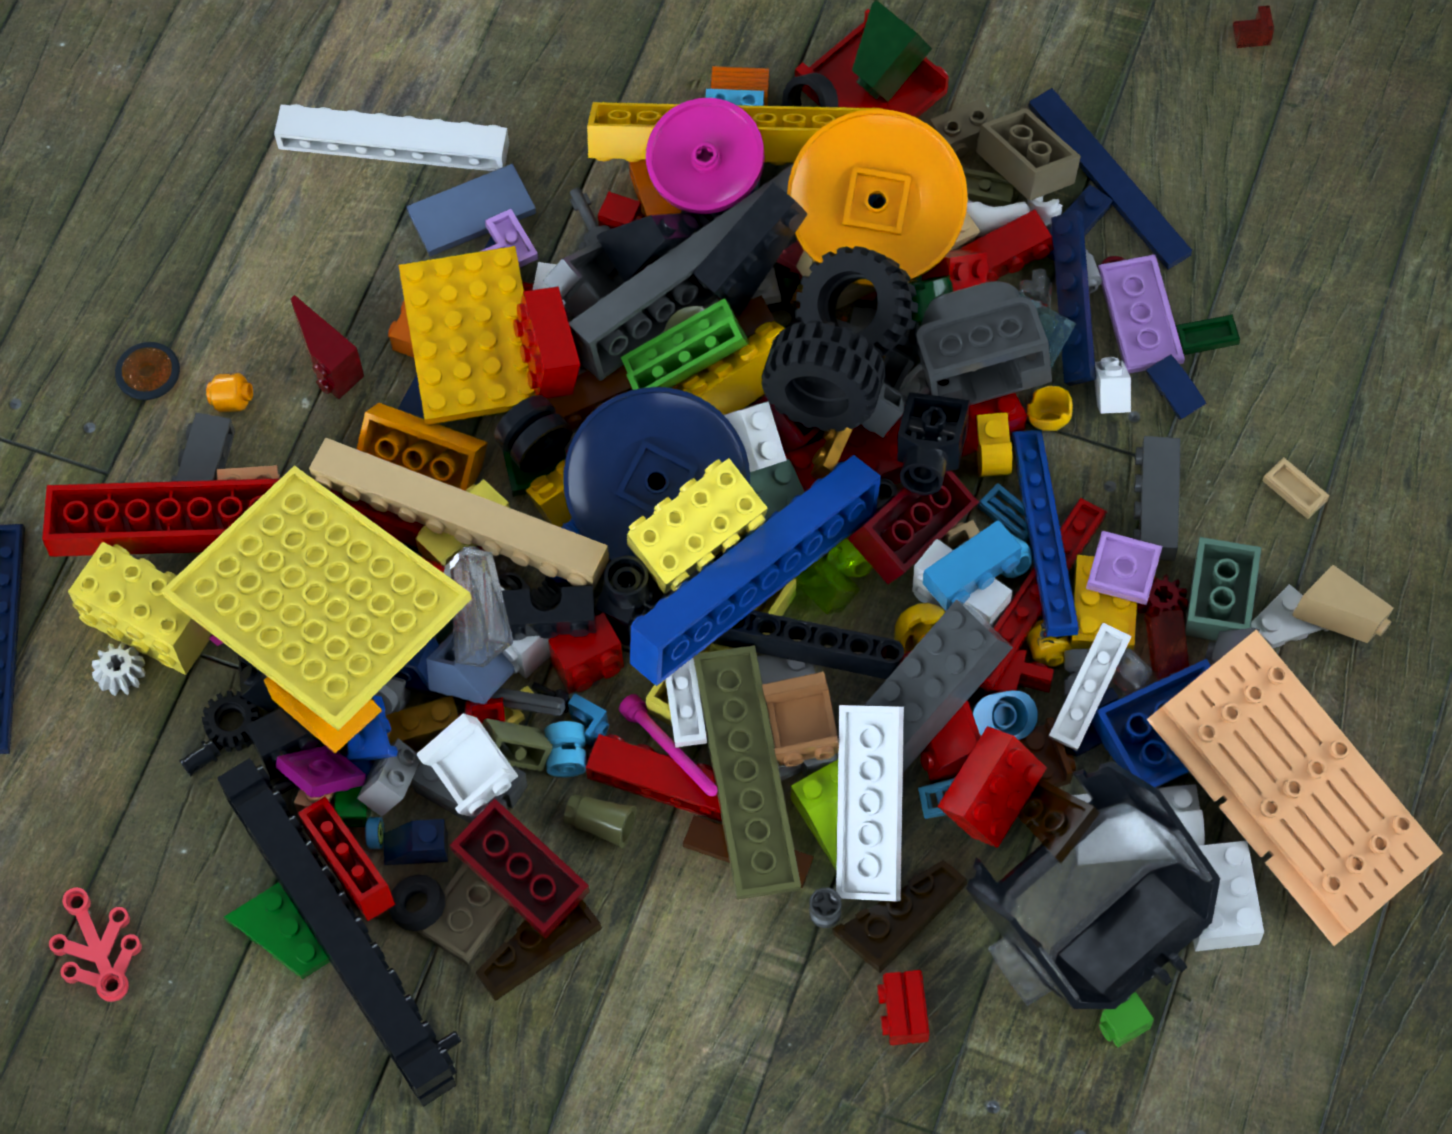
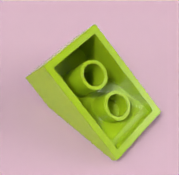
(818, 805)

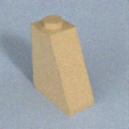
(1344, 607)

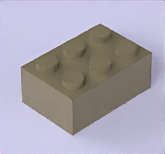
(1028, 154)

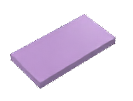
(1140, 312)

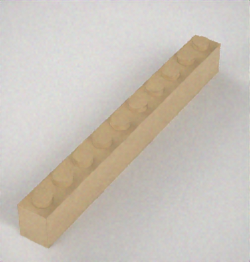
(459, 514)

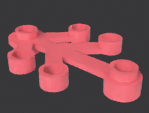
(97, 949)

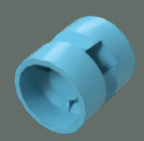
(567, 751)

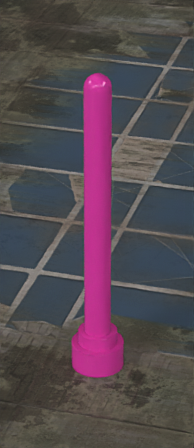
(635, 711)

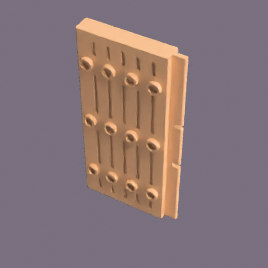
(1295, 787)

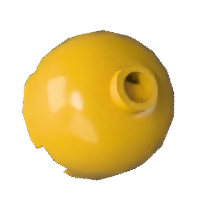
(915, 624)

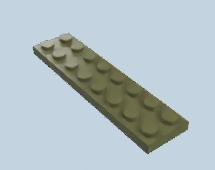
(746, 773)

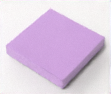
(1124, 567)

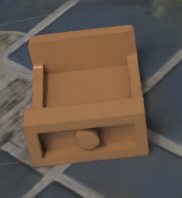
(801, 719)

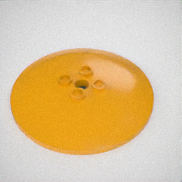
(884, 156)

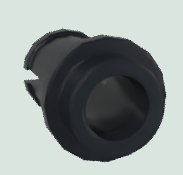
(200, 757)

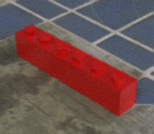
(649, 775)

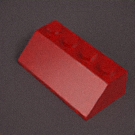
(952, 745)

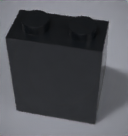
(645, 241)

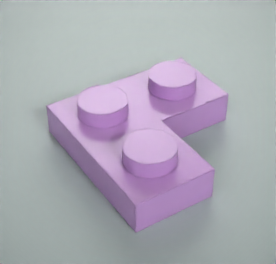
(507, 233)

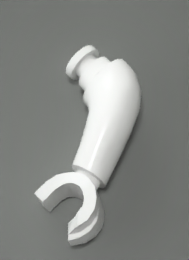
(992, 218)

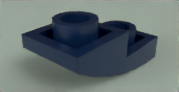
(1175, 386)

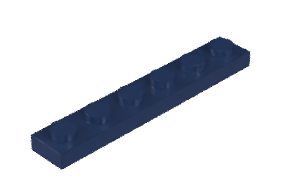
(1074, 296)

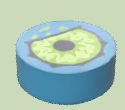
(374, 832)

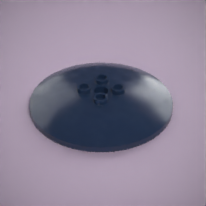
(630, 441)

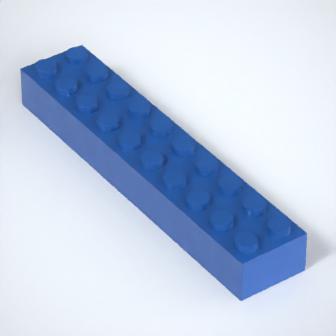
(753, 570)

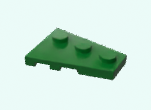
(279, 929)

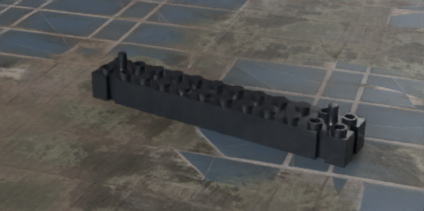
(339, 932)

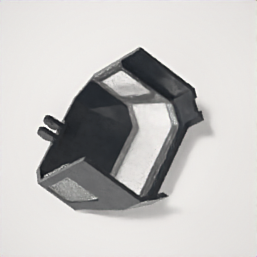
(1116, 902)

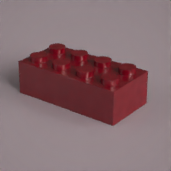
(909, 525)
(520, 868)

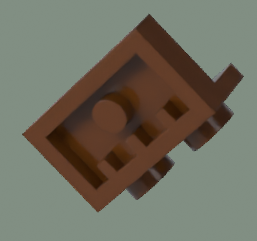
(1051, 753)

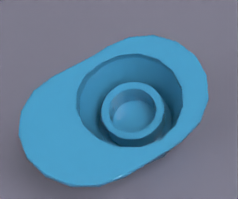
(1007, 712)

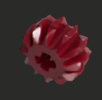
(1169, 591)

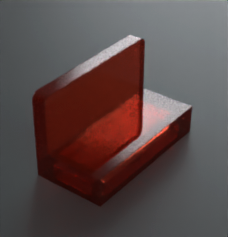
(1166, 642)

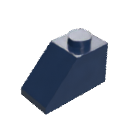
(417, 843)

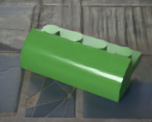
(686, 348)

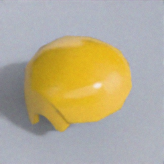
(1050, 408)

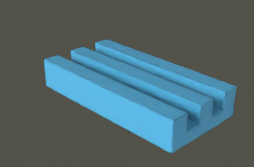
(995, 515)

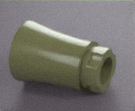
(601, 818)

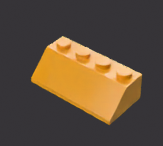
(422, 447)

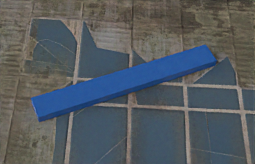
(1044, 534)

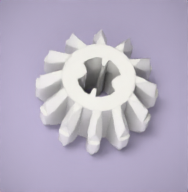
(106, 670)

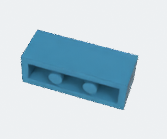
(972, 565)

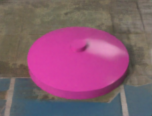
(705, 155)

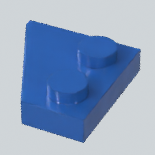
(372, 740)

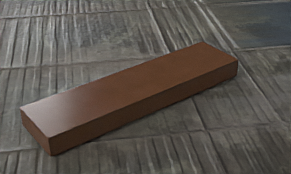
(709, 839)

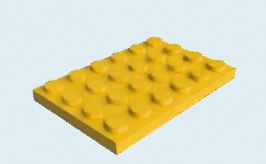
(465, 334)

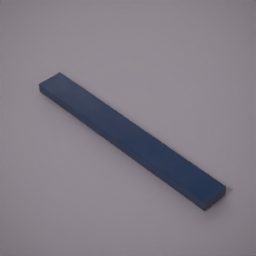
(1112, 180)
(10, 592)

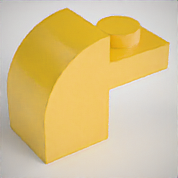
(994, 443)

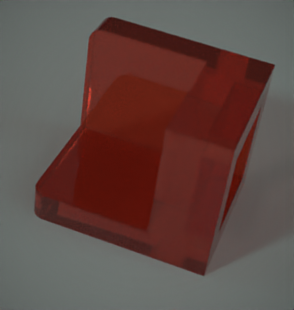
(1255, 32)

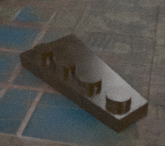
(530, 952)

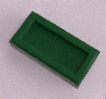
(1208, 334)

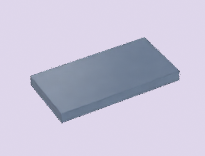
(461, 211)

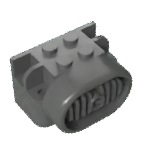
(982, 343)

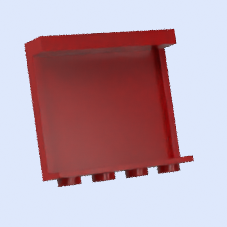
(914, 97)

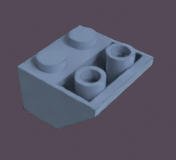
(463, 680)

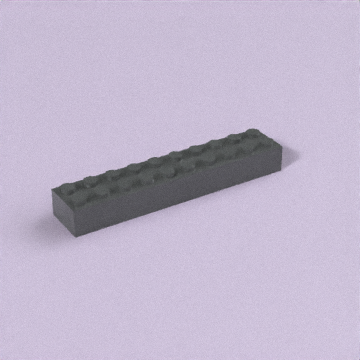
(649, 299)

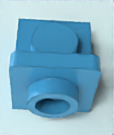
(589, 714)

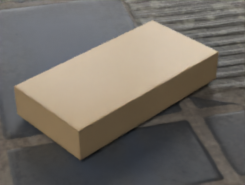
(1295, 488)

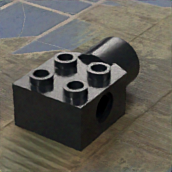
(931, 440)
(632, 599)

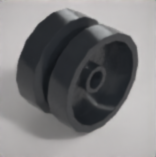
(533, 433)

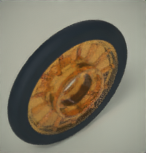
(147, 387)

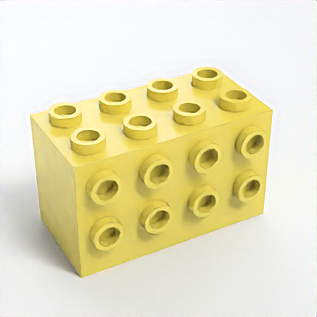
(696, 525)
(127, 604)

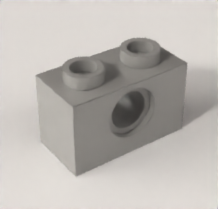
(389, 779)

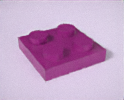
(320, 771)

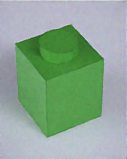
(1126, 1021)

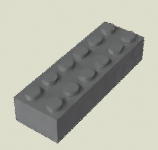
(941, 675)

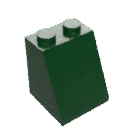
(887, 53)

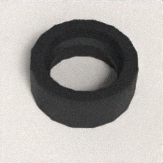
(819, 83)

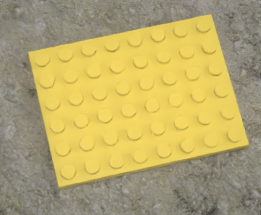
(316, 596)

